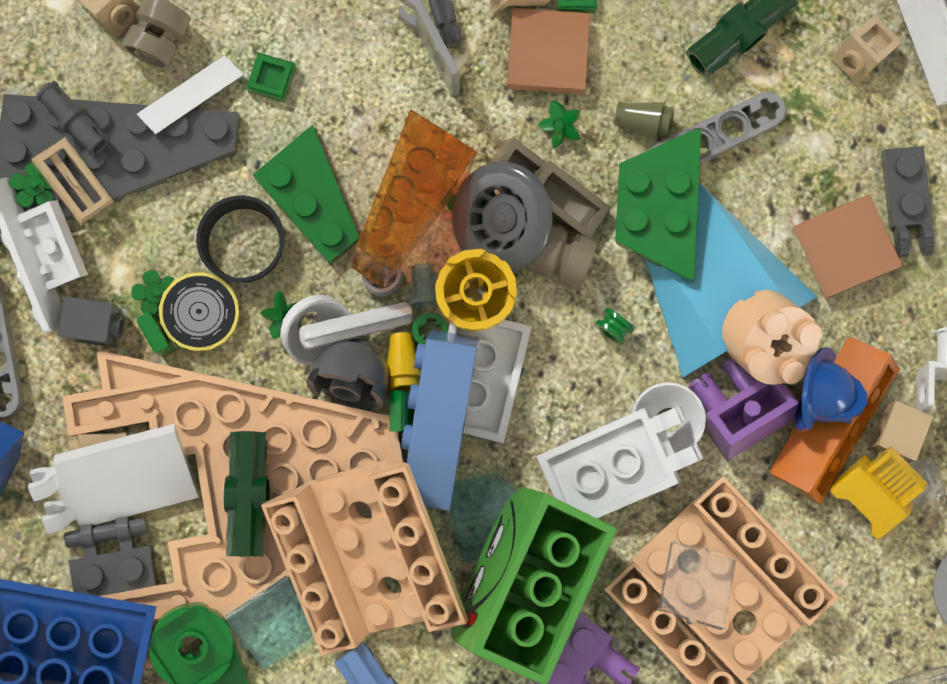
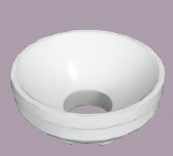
(326, 309)
(670, 396)

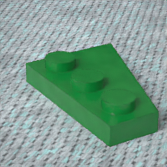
(309, 195)

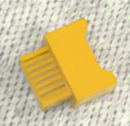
(880, 489)

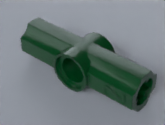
(736, 33)
(245, 492)

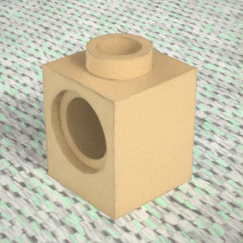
(902, 429)

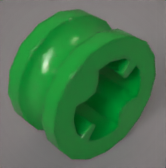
(421, 322)
(614, 326)

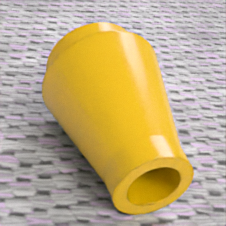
(401, 362)

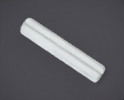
(355, 325)

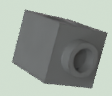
(91, 322)

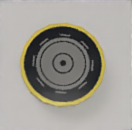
(199, 312)

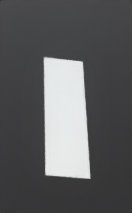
(190, 94)

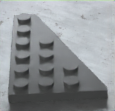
(132, 158)

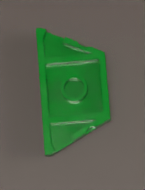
(661, 204)

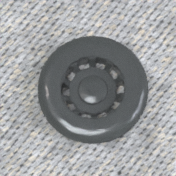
(506, 217)

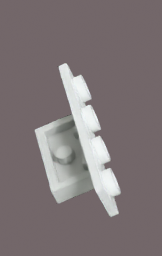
(41, 252)

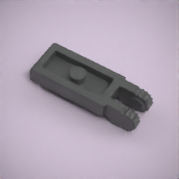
(908, 198)

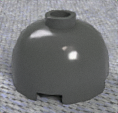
(350, 374)

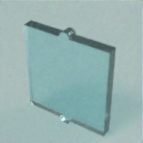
(271, 623)

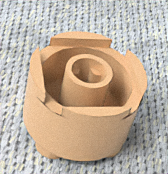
(771, 337)

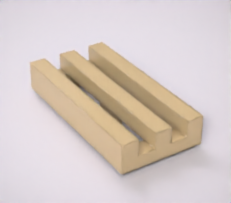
(51, 154)

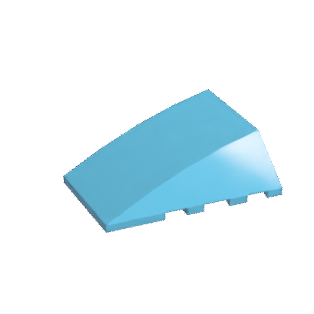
(728, 269)

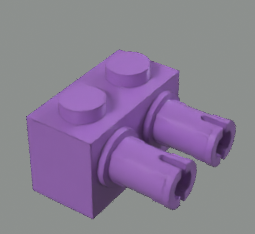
(747, 416)
(588, 648)

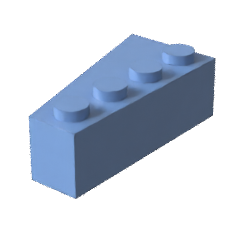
(439, 414)

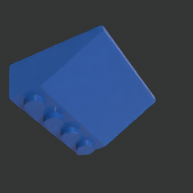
(71, 637)

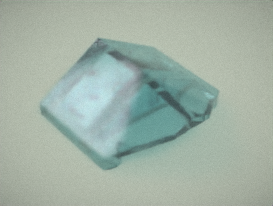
(475, 511)

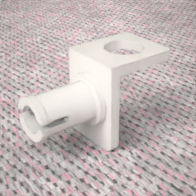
(930, 372)

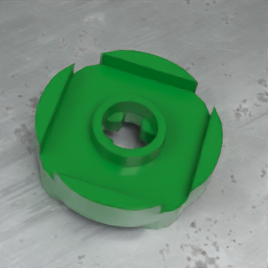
(192, 621)

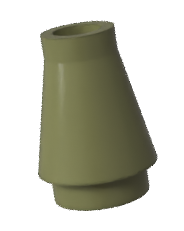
(646, 118)

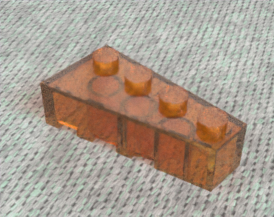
(414, 191)

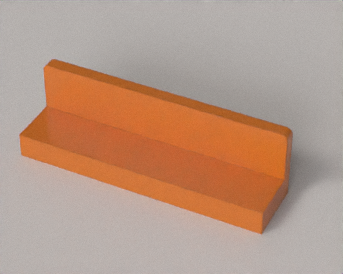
(816, 456)

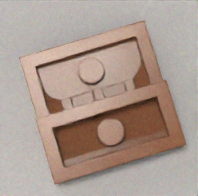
(548, 51)
(847, 246)

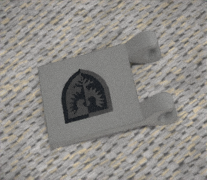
(433, 42)

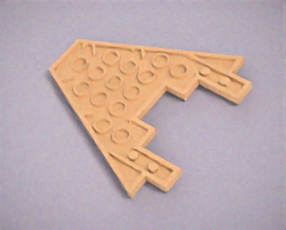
(304, 444)

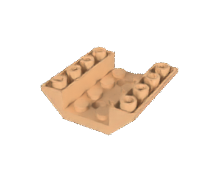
(343, 558)
(767, 582)

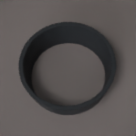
(217, 211)

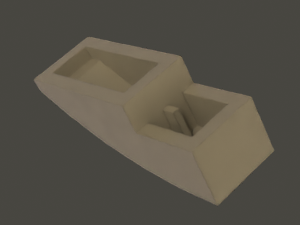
(570, 201)

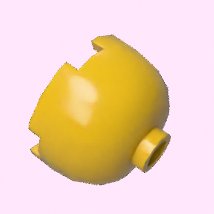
(463, 278)

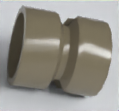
(163, 20)
(565, 257)

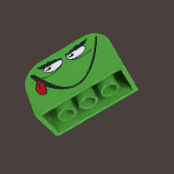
(531, 583)

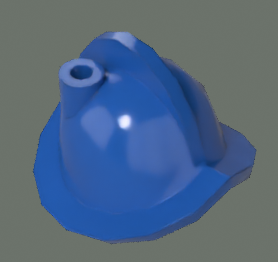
(829, 393)

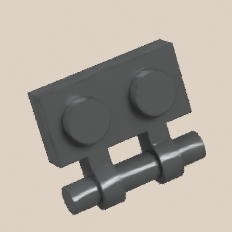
(113, 571)

